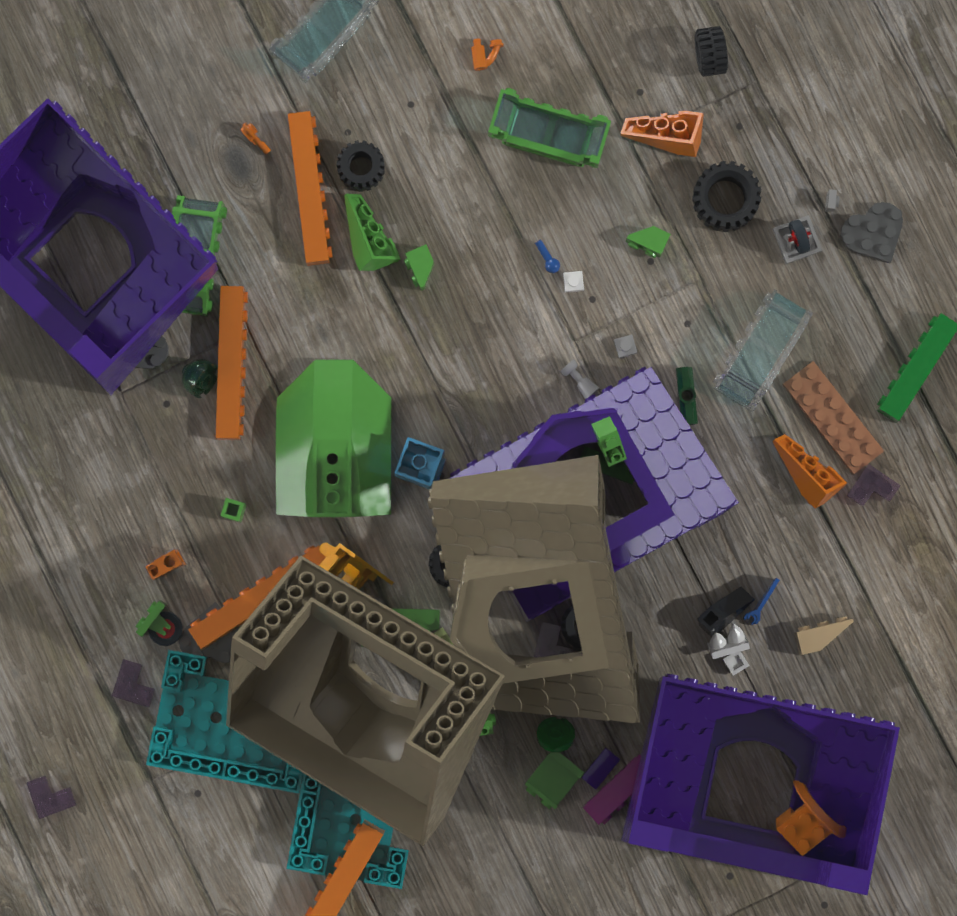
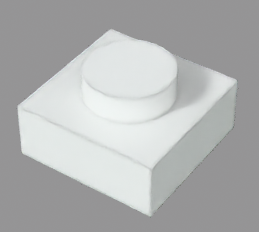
(573, 281)
(735, 663)

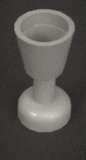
(584, 385)

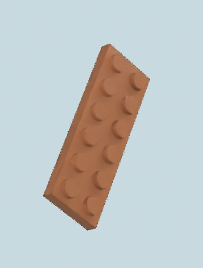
(833, 417)

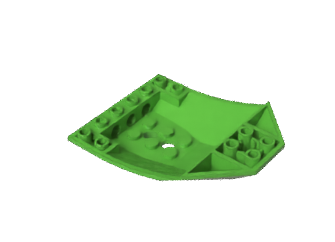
(336, 412)

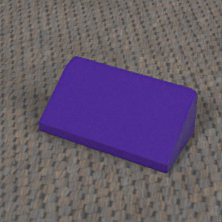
(600, 768)

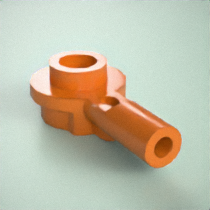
(250, 133)

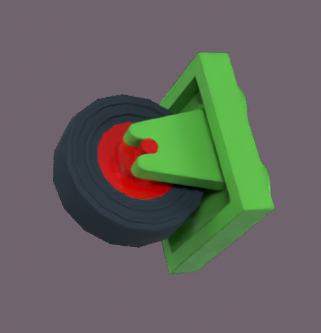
(163, 627)

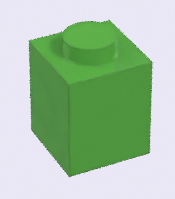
(233, 510)

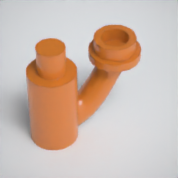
(480, 61)

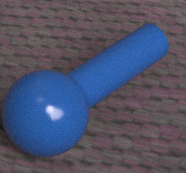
(552, 265)

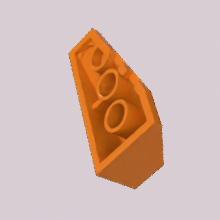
(672, 133)
(813, 479)

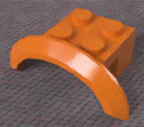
(807, 824)

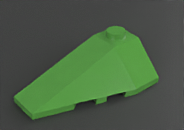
(368, 242)

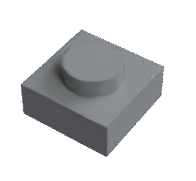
(831, 200)
(625, 346)

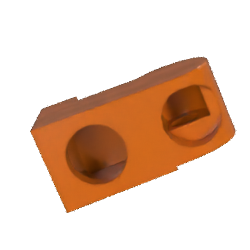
(165, 564)

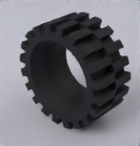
(734, 174)

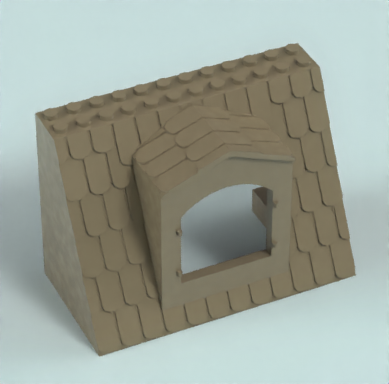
(528, 532)
(323, 715)

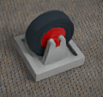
(797, 239)

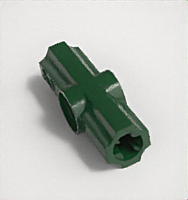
(686, 383)

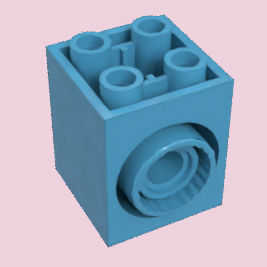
(420, 463)

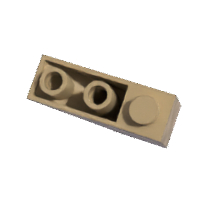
(817, 638)

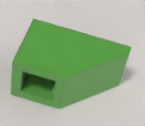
(650, 240)
(421, 264)
(609, 441)

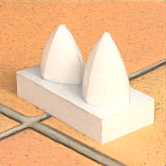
(723, 646)

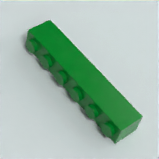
(918, 367)

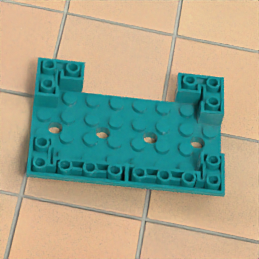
(208, 748)
(325, 827)

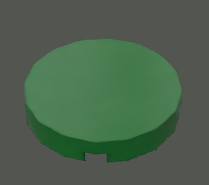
(555, 734)

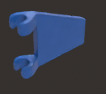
(757, 610)

